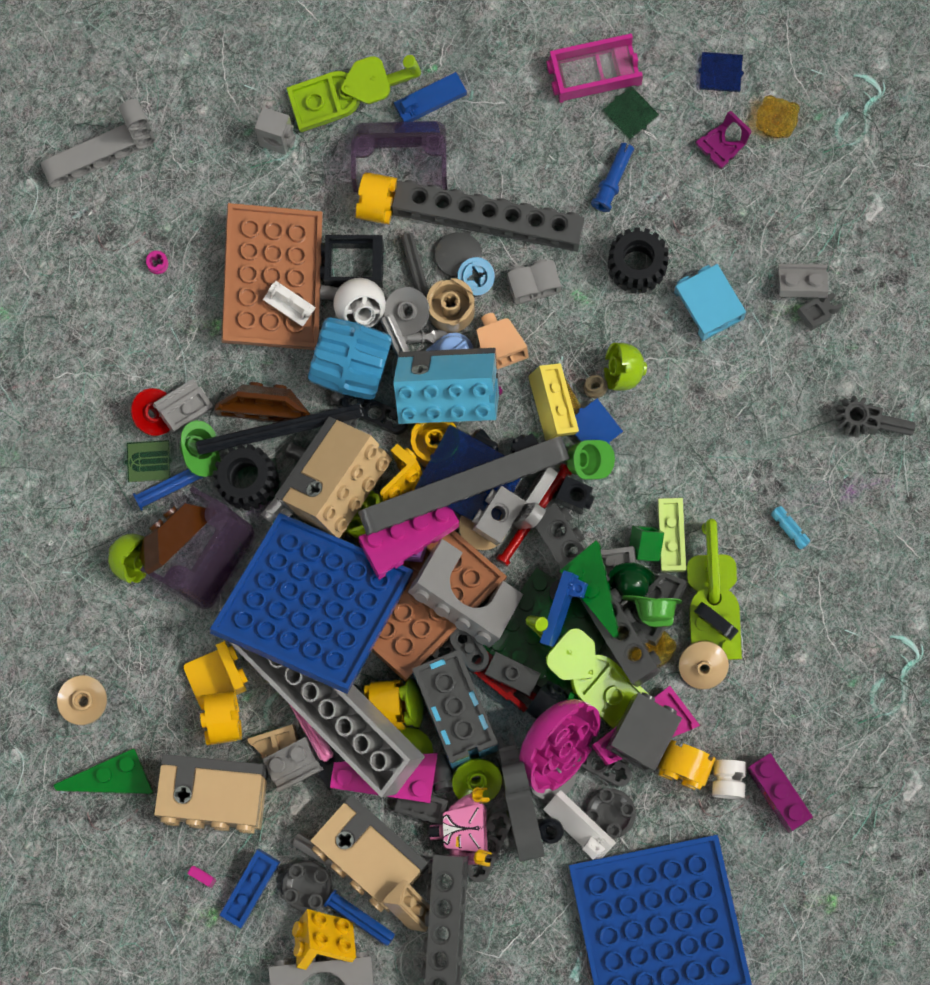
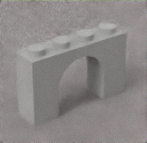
(434, 590)
(351, 973)

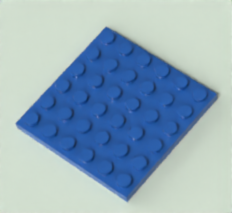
(310, 603)
(660, 917)

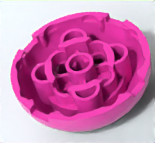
(558, 741)

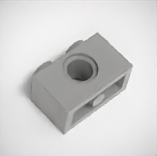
(275, 131)
(510, 507)

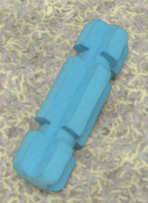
(790, 527)

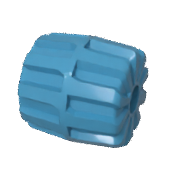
(349, 358)

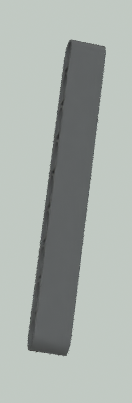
(463, 485)

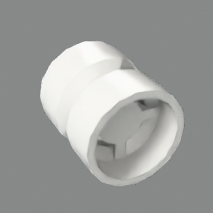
(729, 779)

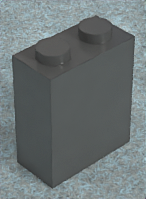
(644, 732)

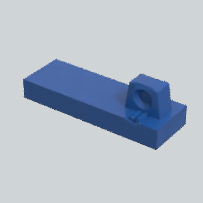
(430, 98)
(568, 587)
(249, 888)

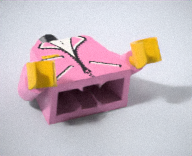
(465, 828)

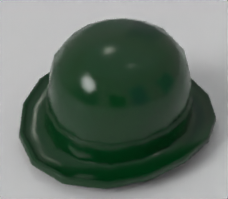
(631, 579)

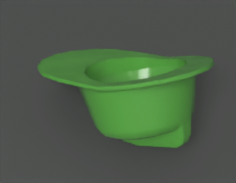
(591, 459)
(203, 464)
(654, 611)

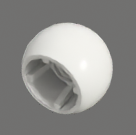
(353, 304)

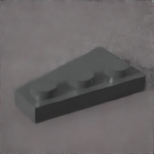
(664, 587)

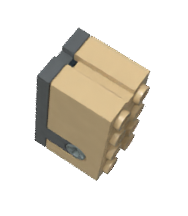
(333, 477)
(219, 791)
(376, 854)

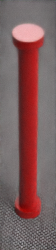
(521, 534)

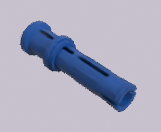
(609, 186)

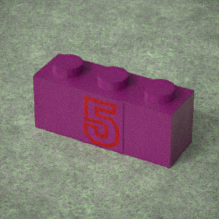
(779, 793)

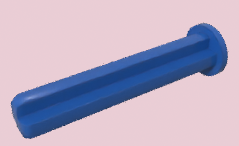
(165, 488)
(359, 918)

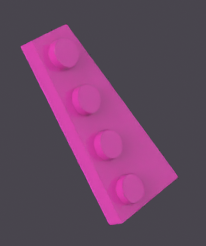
(395, 544)
(665, 697)
(416, 788)

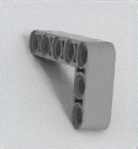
(102, 149)

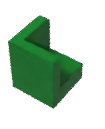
(647, 542)

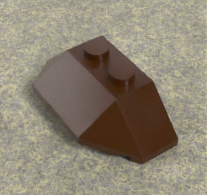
(261, 403)
(170, 535)

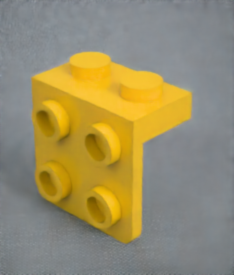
(407, 477)
(216, 672)
(324, 936)

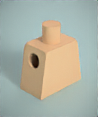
(503, 337)

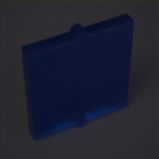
(721, 72)

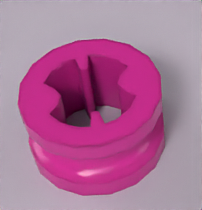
(159, 269)

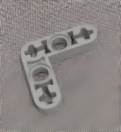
(532, 512)

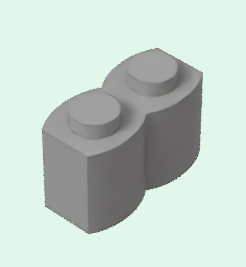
(533, 281)

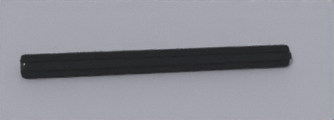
(277, 429)

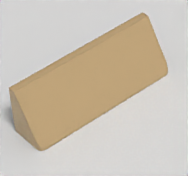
(407, 906)

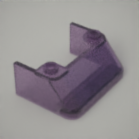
(425, 134)
(217, 561)

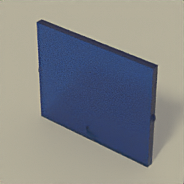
(457, 454)

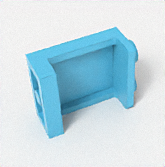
(710, 301)

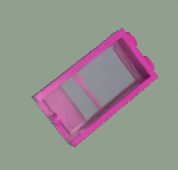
(594, 67)

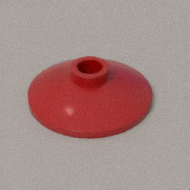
(139, 412)

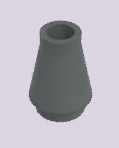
(443, 775)

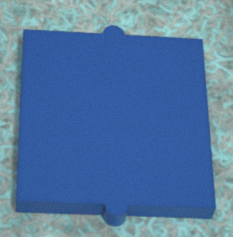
(596, 423)

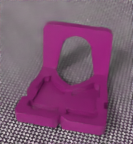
(716, 146)

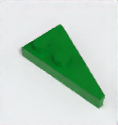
(598, 597)
(117, 775)

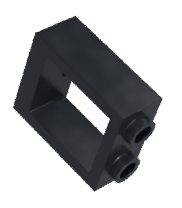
(352, 242)

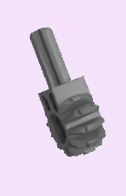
(871, 419)

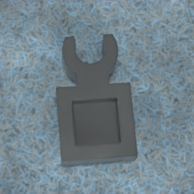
(817, 312)

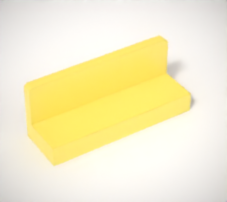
(553, 401)

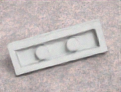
(580, 826)

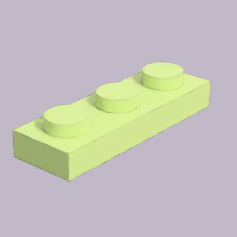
(672, 524)

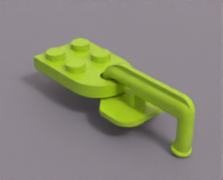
(322, 98)
(712, 579)
(592, 675)

